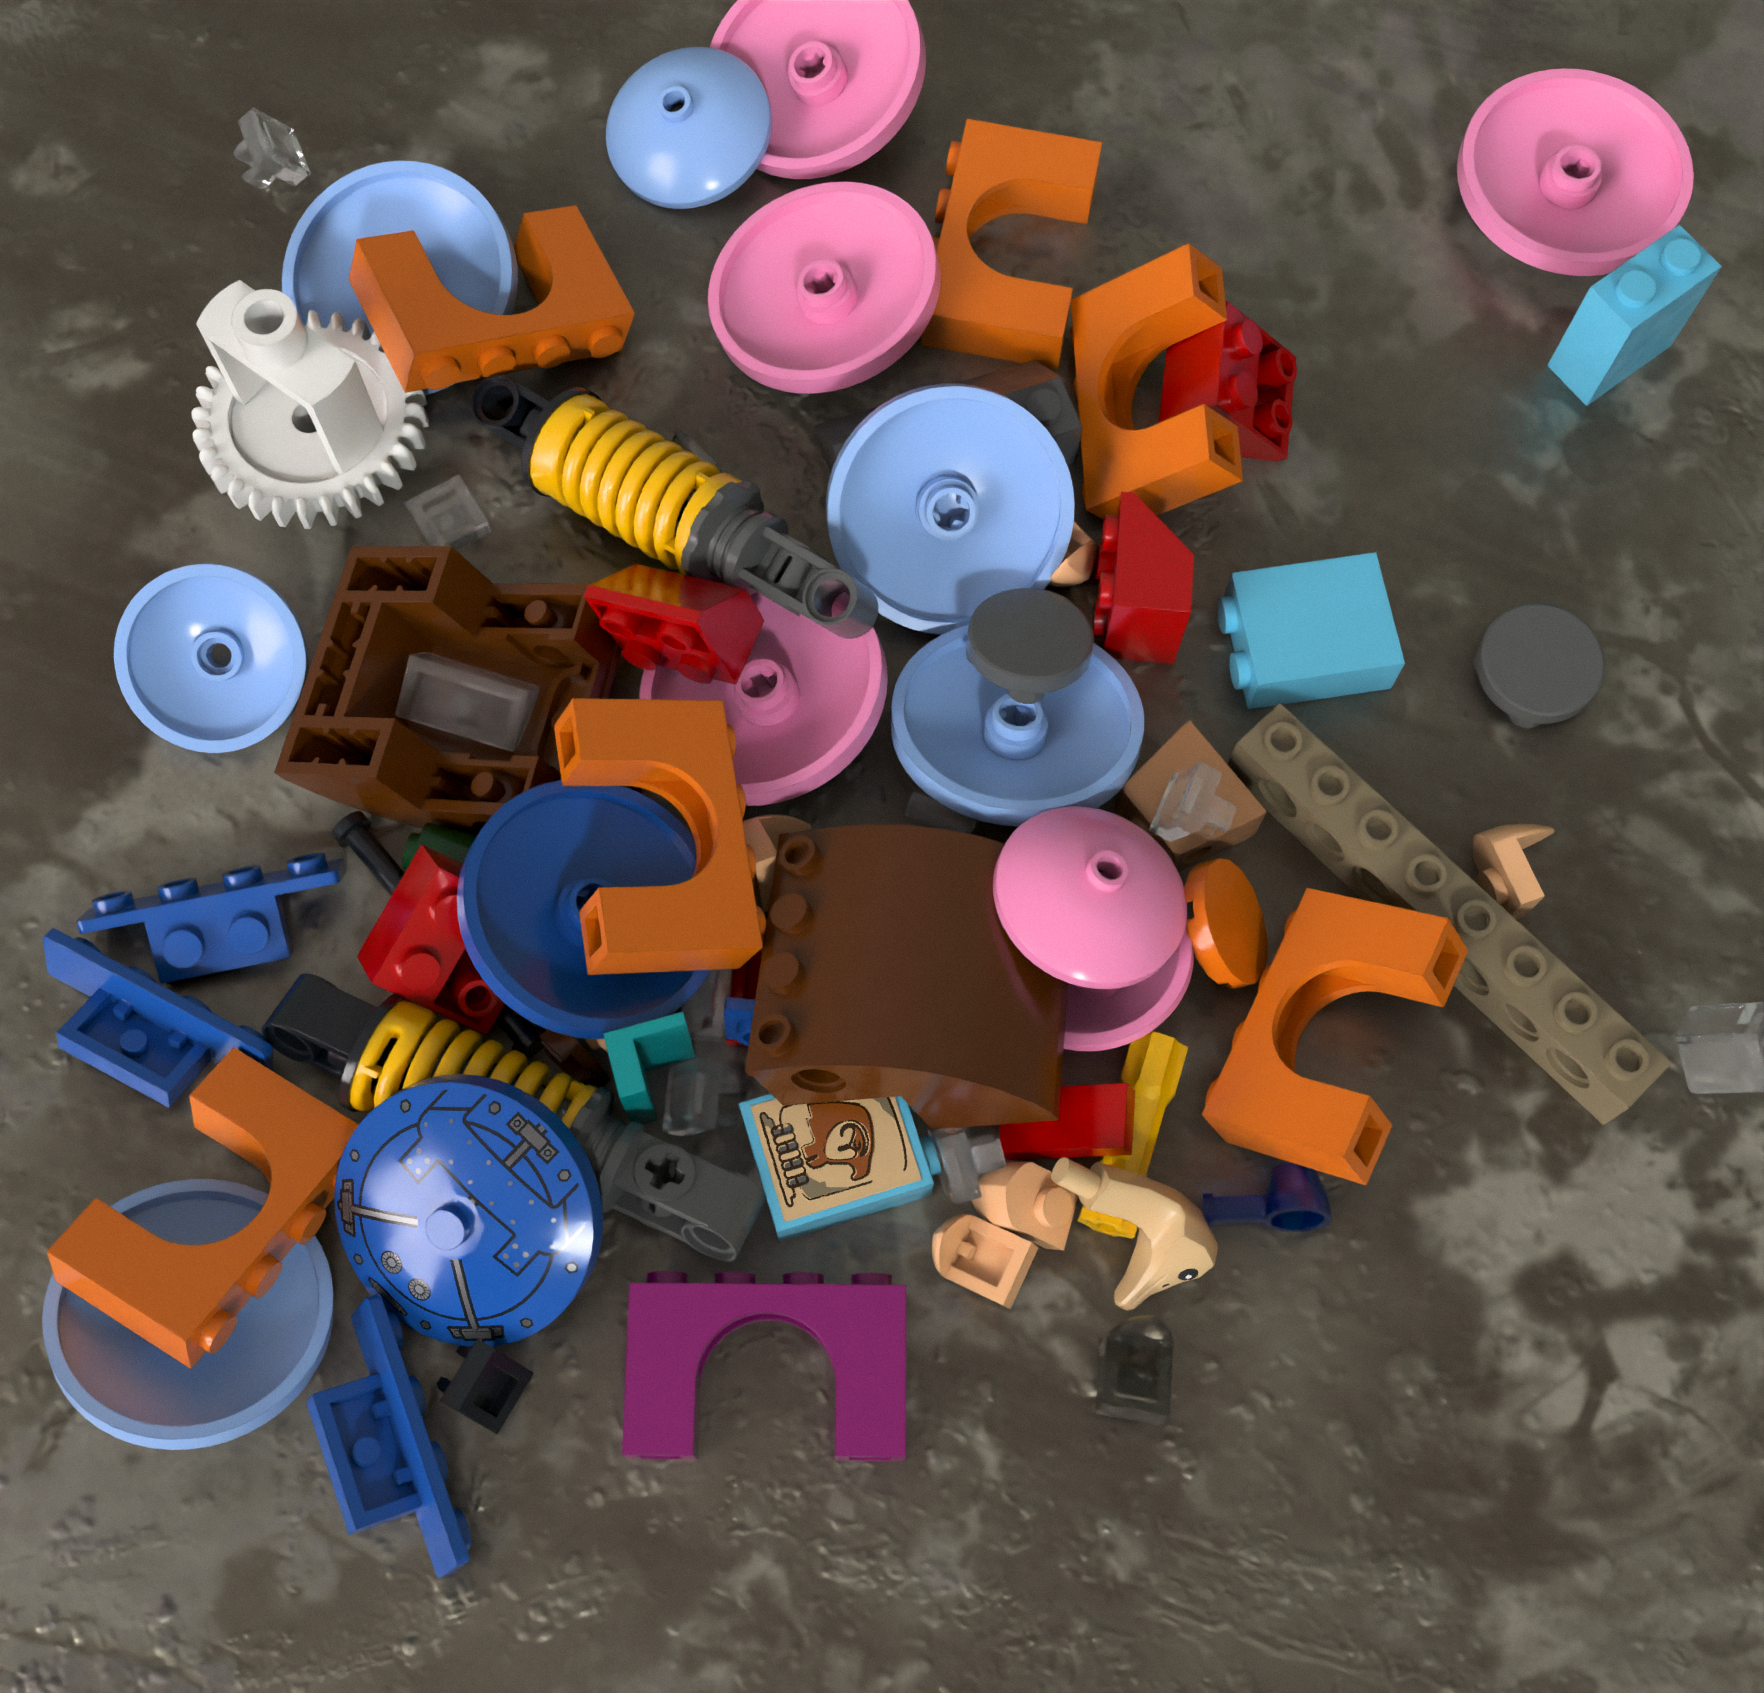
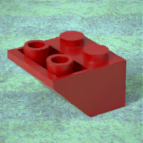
(1238, 375)
(1142, 585)
(677, 622)
(420, 947)

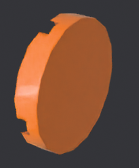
(1227, 923)

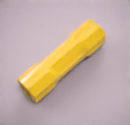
(1153, 1071)

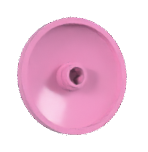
(833, 74)
(1574, 171)
(824, 287)
(798, 705)

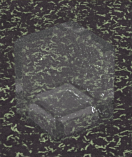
(1723, 1048)

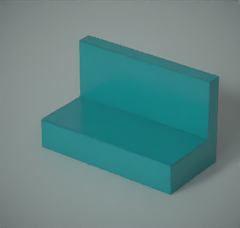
(644, 1048)

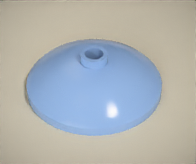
(702, 148)
(169, 665)

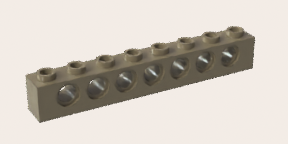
(1392, 863)

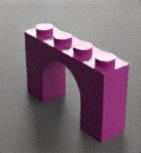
(681, 1323)

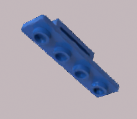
(215, 924)
(140, 1027)
(381, 1447)

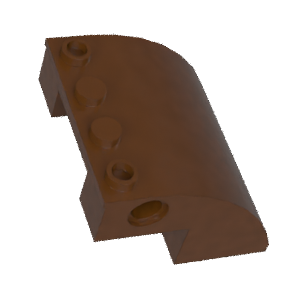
(437, 602)
(902, 981)

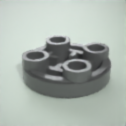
(1029, 642)
(1539, 664)

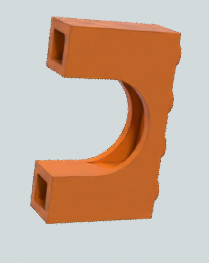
(995, 175)
(1114, 340)
(444, 342)
(687, 758)
(1327, 952)
(190, 1294)

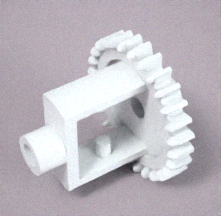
(300, 409)

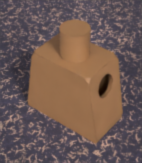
(1144, 791)

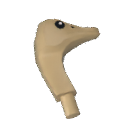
(1172, 1235)

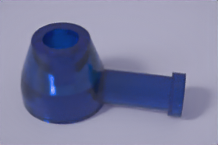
(1292, 1202)

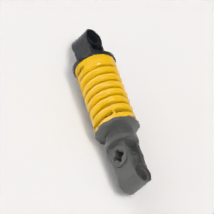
(666, 501)
(401, 1044)

